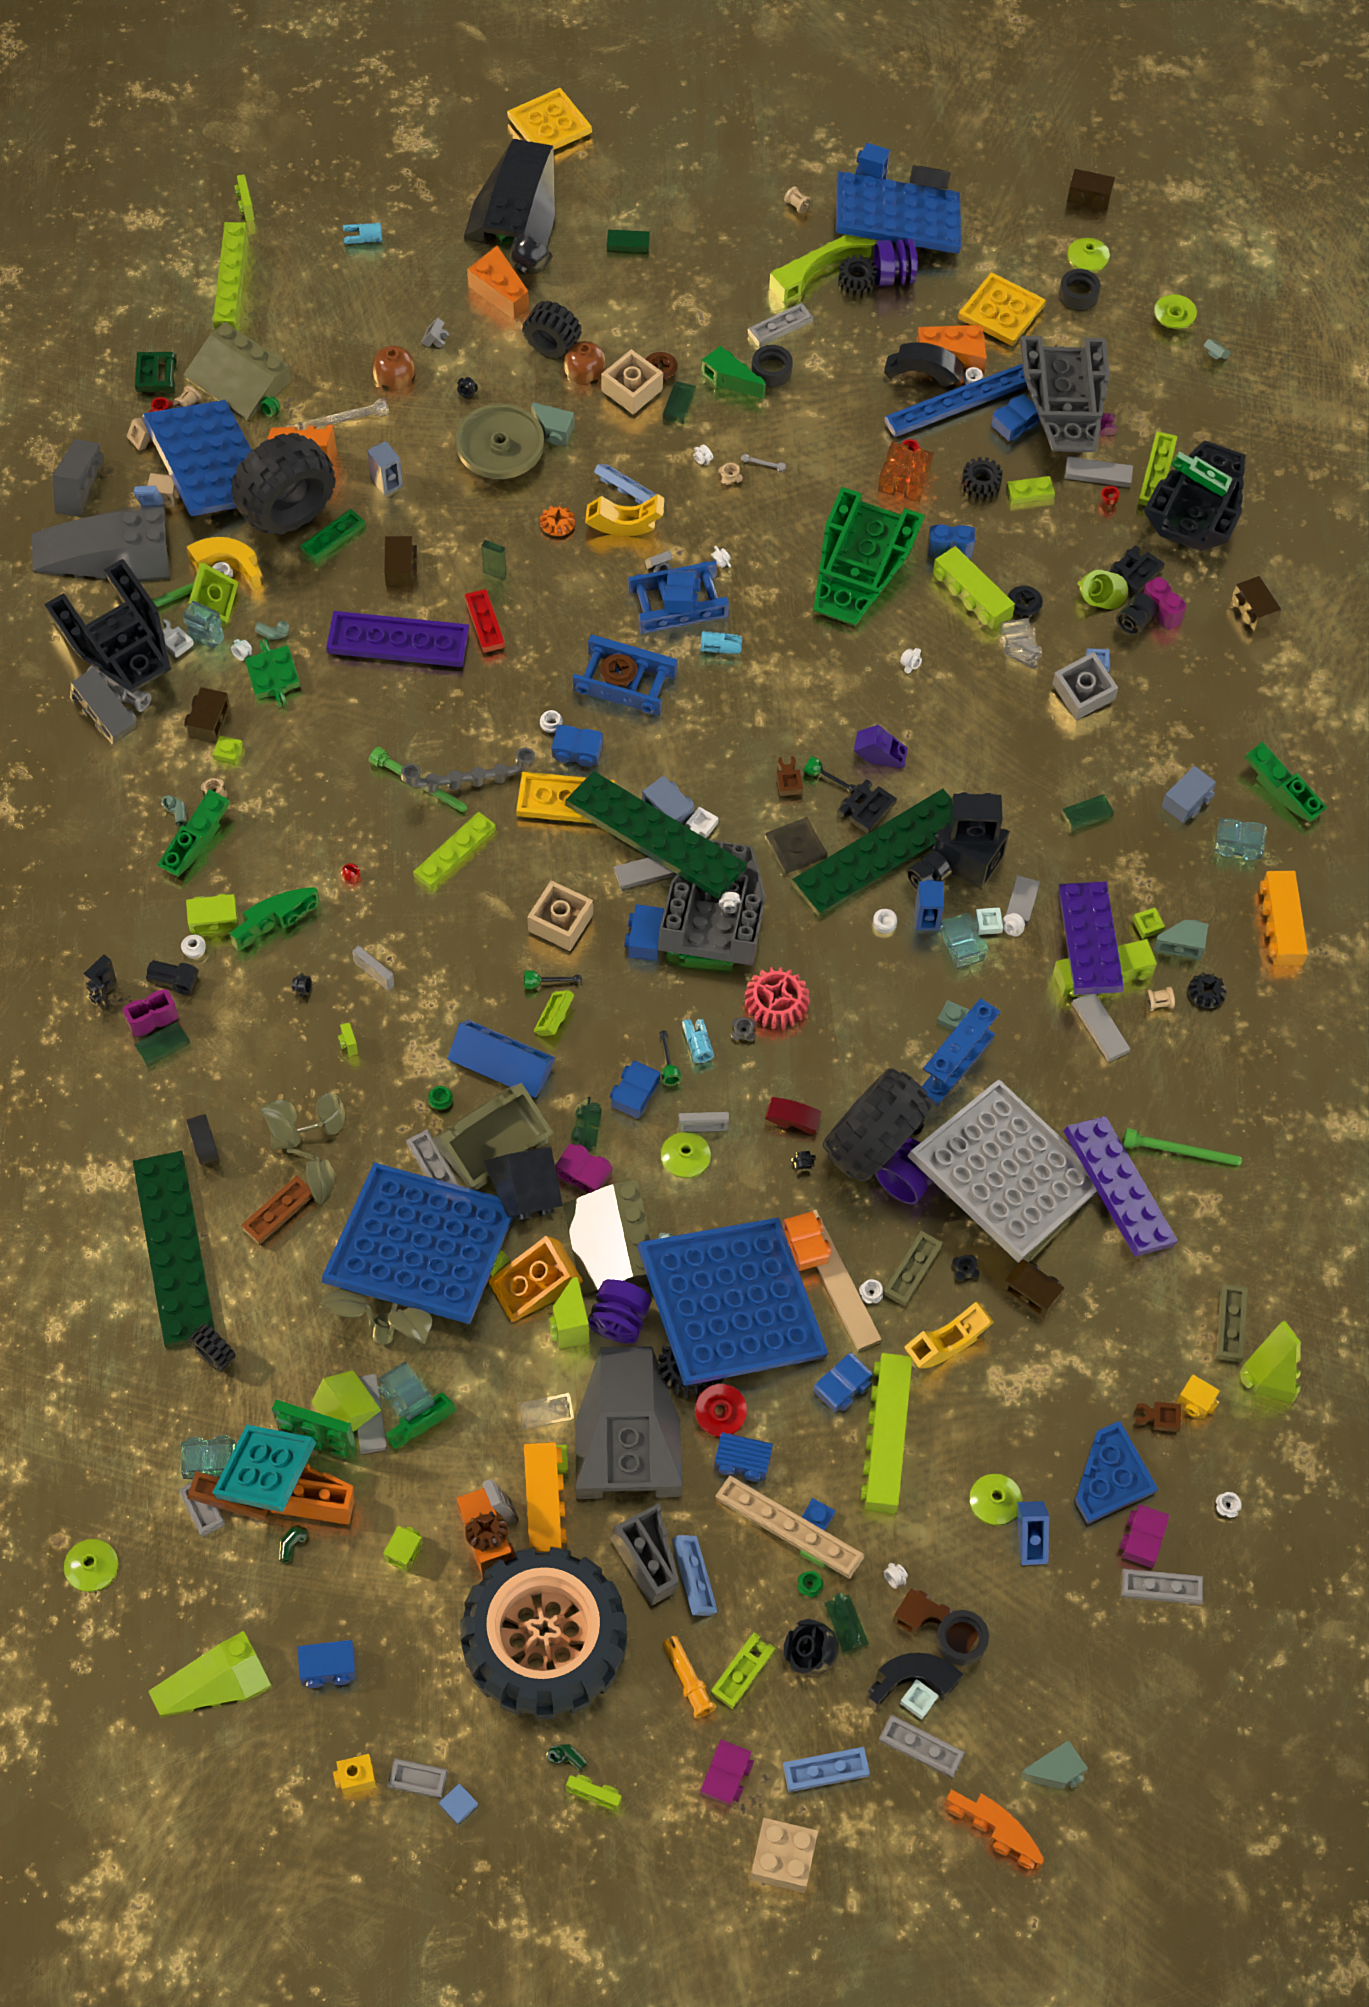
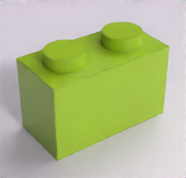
(212, 914)

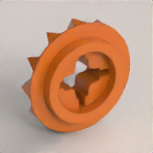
(564, 525)

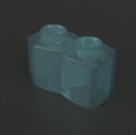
(203, 625)
(1240, 839)
(963, 940)
(406, 1391)
(205, 1455)

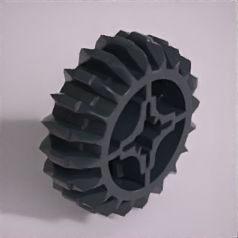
(668, 1374)

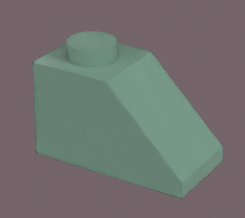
(555, 423)
(1183, 940)
(1057, 1768)

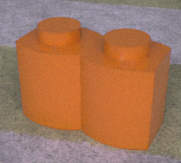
(806, 1241)

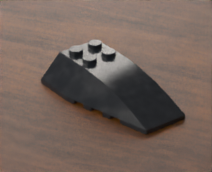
(517, 195)
(1193, 513)

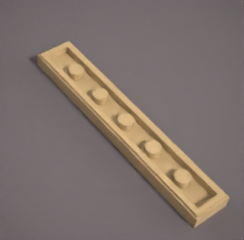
(847, 1299)
(789, 1527)

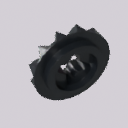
(1029, 595)
(1207, 999)

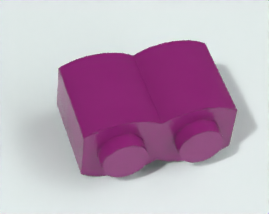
(1169, 604)
(153, 1012)
(582, 1169)
(1145, 1535)
(726, 1772)

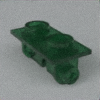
(586, 1115)
(846, 1622)

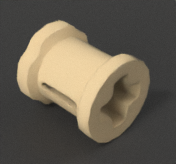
(797, 199)
(188, 397)
(1160, 998)

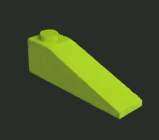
(218, 1676)

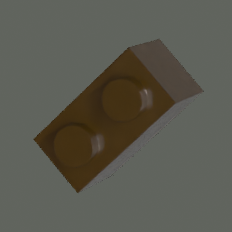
(1091, 189)
(399, 561)
(1256, 603)
(207, 714)
(1033, 1288)

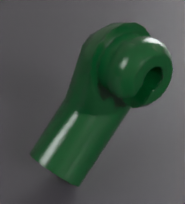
(288, 1540)
(566, 1753)

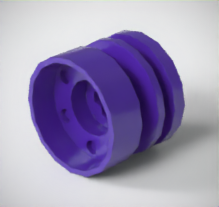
(898, 261)
(902, 1176)
(619, 1311)

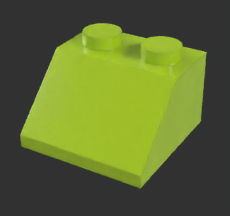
(569, 1319)

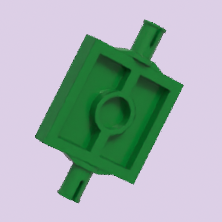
(272, 672)

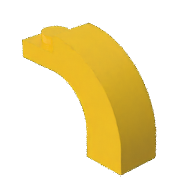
(624, 520)
(230, 551)
(940, 1345)

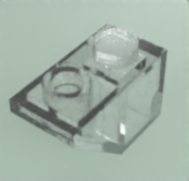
(1019, 642)
(545, 1411)

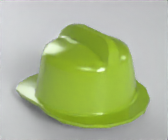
(1103, 589)

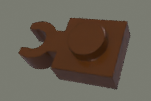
(789, 779)
(1163, 1415)

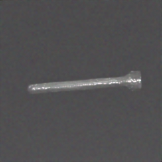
(378, 408)

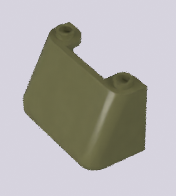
(496, 1128)

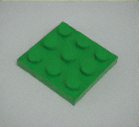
(328, 1432)

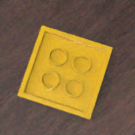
(550, 120)
(1002, 309)

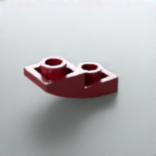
(789, 1112)

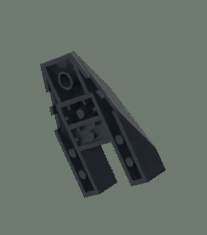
(123, 642)

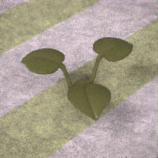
(281, 1117)
(411, 1321)

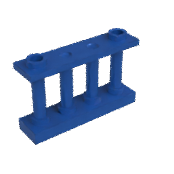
(658, 620)
(645, 661)
(959, 1051)

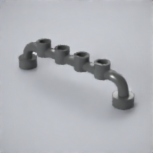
(411, 774)

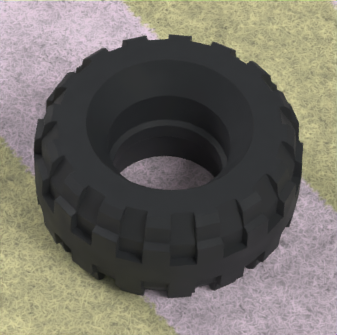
(283, 483)
(877, 1124)

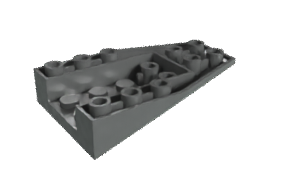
(701, 928)
(627, 1428)

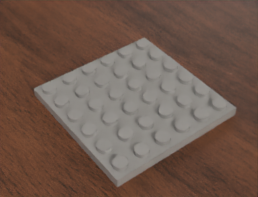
(1006, 1170)

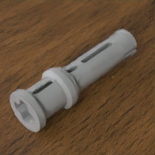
(138, 698)

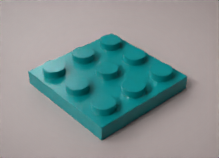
(264, 1468)

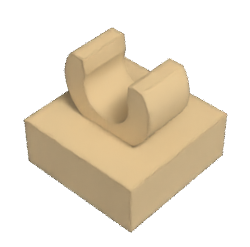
(139, 434)

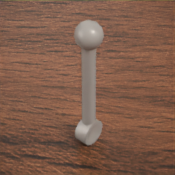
(780, 466)

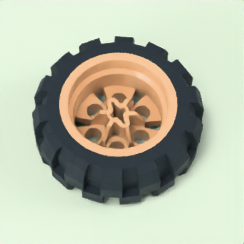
(507, 1595)

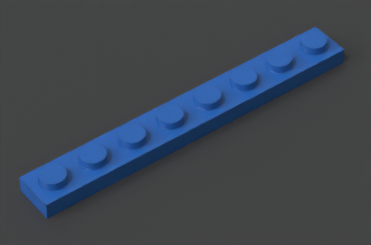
(956, 401)

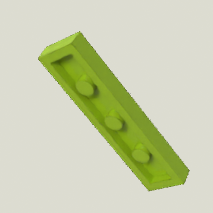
(1158, 464)
(454, 850)

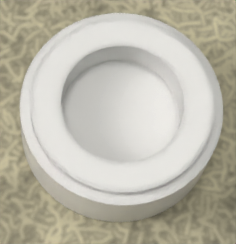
(885, 921)

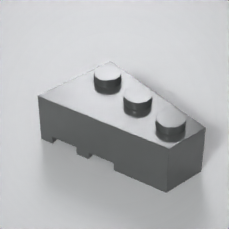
(76, 476)
(647, 1554)

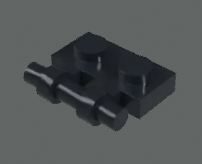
(1143, 570)
(872, 810)

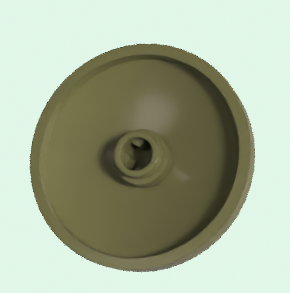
(499, 441)

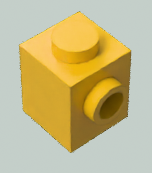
(1198, 1398)
(355, 1774)

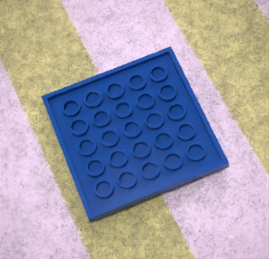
(419, 1243)
(731, 1301)

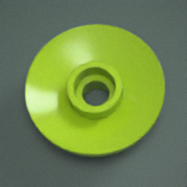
(1088, 254)
(1175, 311)
(683, 1164)
(991, 1510)
(95, 1576)

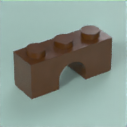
(919, 1611)

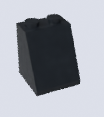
(971, 861)
(526, 1182)

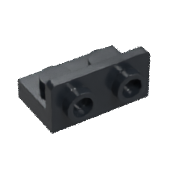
(100, 980)

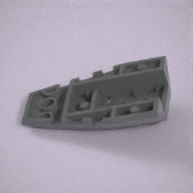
(1067, 390)
(98, 541)

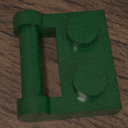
(148, 372)

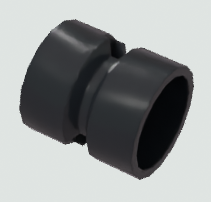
(1136, 614)
(930, 868)

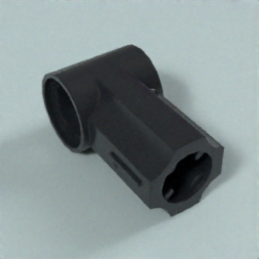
(179, 978)

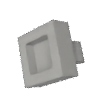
(434, 333)
(659, 560)

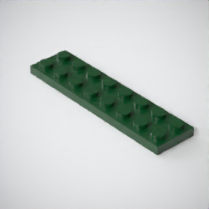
(656, 834)
(874, 855)
(173, 1246)

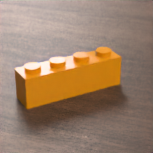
(1284, 918)
(543, 1496)

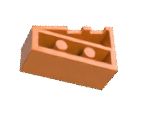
(499, 283)
(963, 341)
(469, 1507)

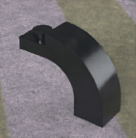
(925, 358)
(927, 1668)

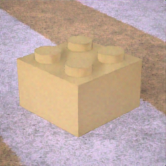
(632, 381)
(560, 915)
(784, 1855)

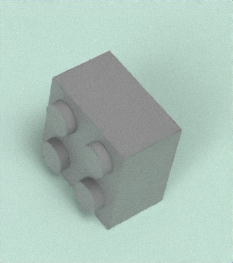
(1085, 686)

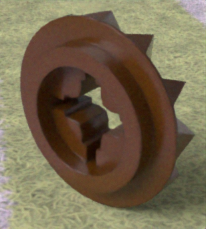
(668, 362)
(624, 663)
(486, 1540)

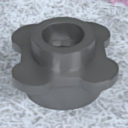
(739, 1024)

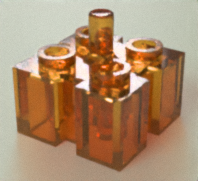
(905, 471)

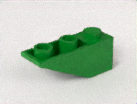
(731, 374)

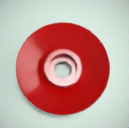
(733, 1413)

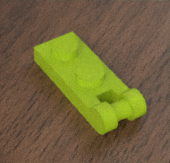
(742, 1671)

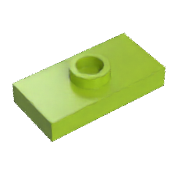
(554, 1013)

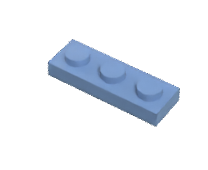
(624, 483)
(694, 1575)
(826, 1769)

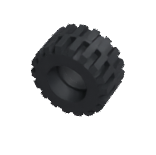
(551, 329)

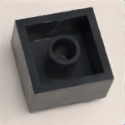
(975, 818)

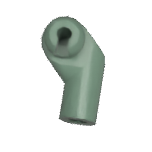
(273, 633)
(177, 808)

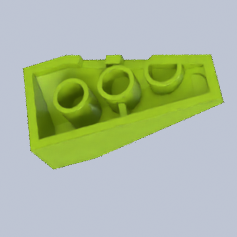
(1273, 1366)

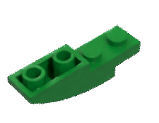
(1285, 787)
(196, 835)
(279, 909)

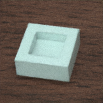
(989, 921)
(919, 1699)

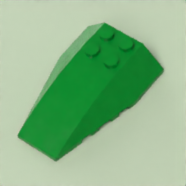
(861, 555)

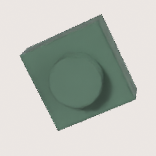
(1216, 349)
(951, 1015)

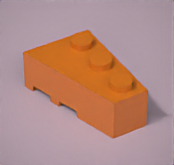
(323, 437)
(320, 1498)

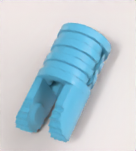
(368, 233)
(721, 643)
(698, 1041)

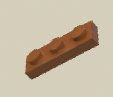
(277, 1210)
(202, 1489)

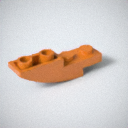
(1008, 1833)

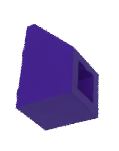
(880, 747)

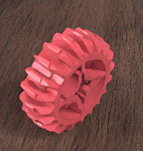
(783, 1010)

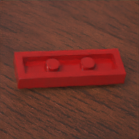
(484, 621)

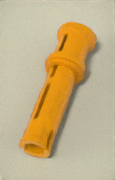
(693, 1688)

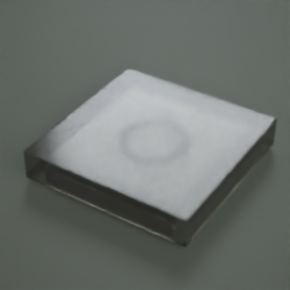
(796, 845)

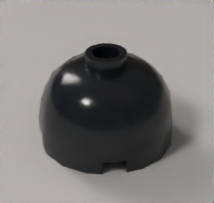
(529, 256)
(811, 1648)

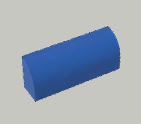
(500, 1057)

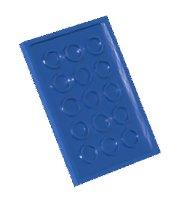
(898, 211)
(200, 452)

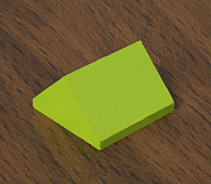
(214, 590)
(345, 1399)

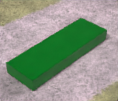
(333, 535)

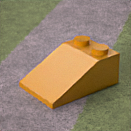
(534, 1278)

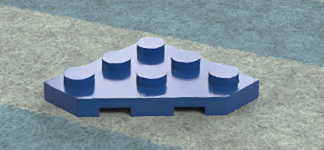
(1112, 1475)

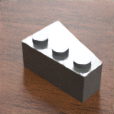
(103, 705)

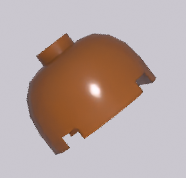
(584, 363)
(393, 367)

